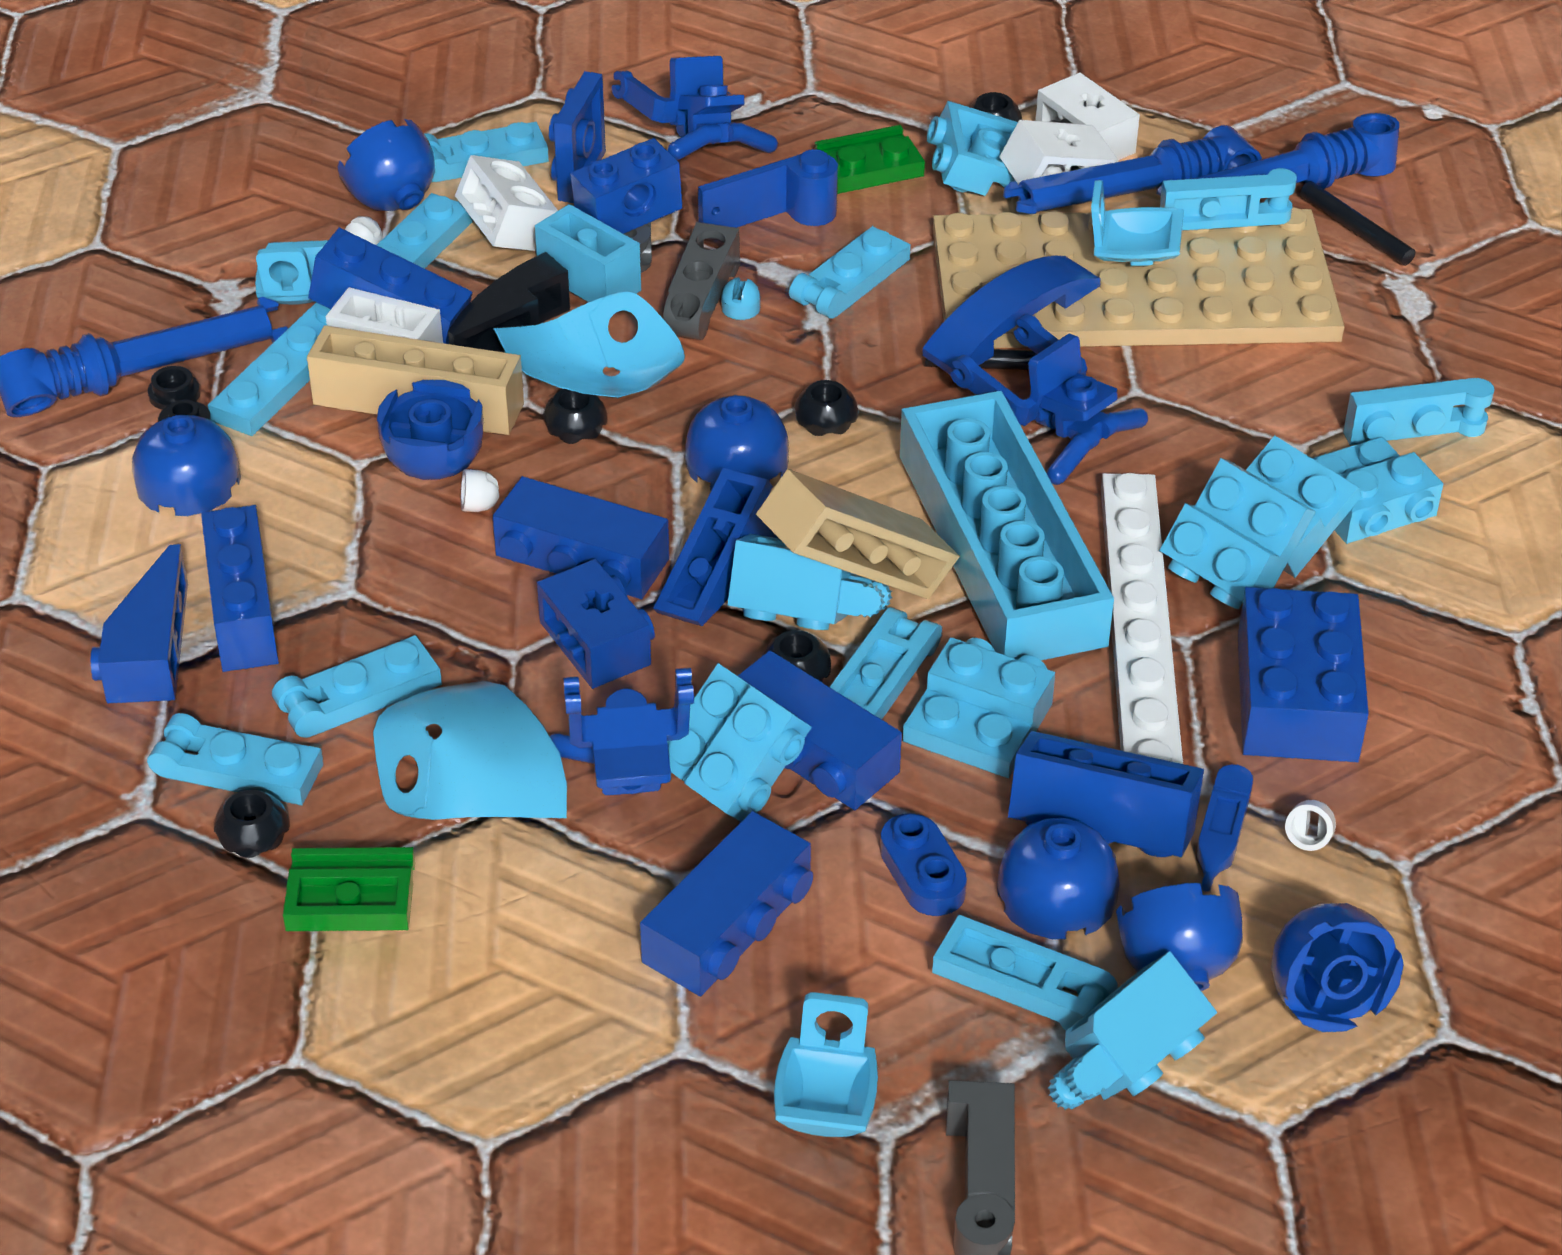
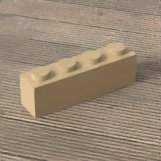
(361, 368)
(856, 534)

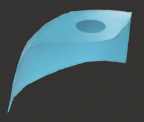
(578, 347)
(484, 763)

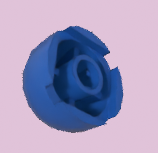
(389, 166)
(431, 429)
(736, 436)
(185, 465)
(1058, 878)
(1195, 927)
(1335, 966)

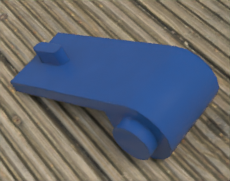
(797, 185)

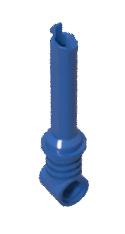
(1362, 149)
(1217, 151)
(94, 365)

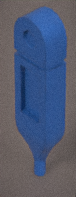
(1223, 821)

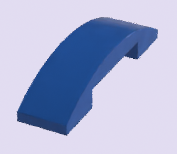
(1003, 301)

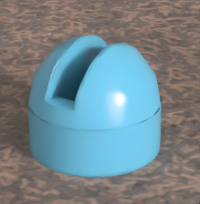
(750, 300)

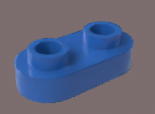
(914, 854)

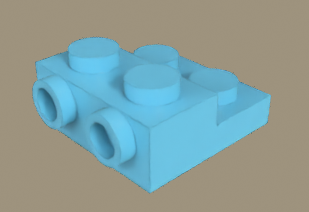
(970, 148)
(1312, 485)
(1392, 487)
(1236, 534)
(980, 705)
(735, 744)

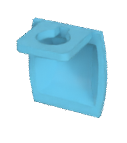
(1135, 233)
(286, 271)
(826, 1083)

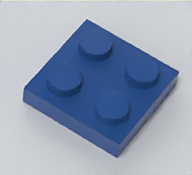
(578, 132)

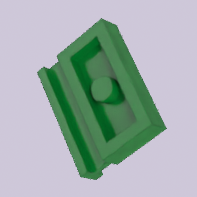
(873, 158)
(349, 889)

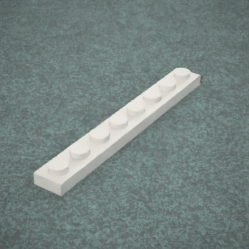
(1140, 618)

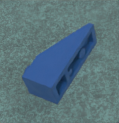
(704, 567)
(144, 636)

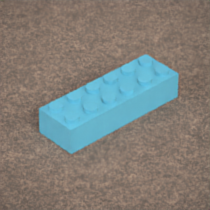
(1009, 527)

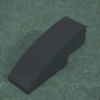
(517, 299)

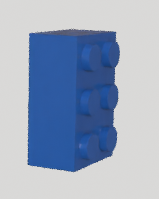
(1302, 675)

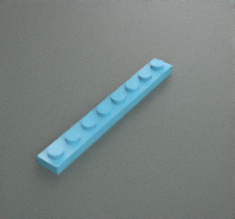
(284, 366)

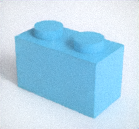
(595, 254)

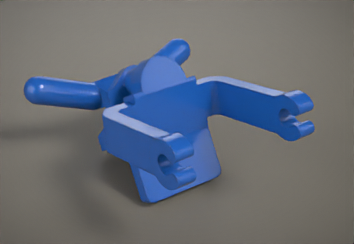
(696, 105)
(1059, 395)
(626, 736)

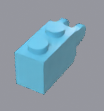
(775, 581)
(1131, 1033)

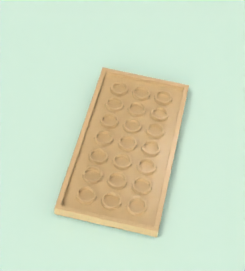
(1219, 290)

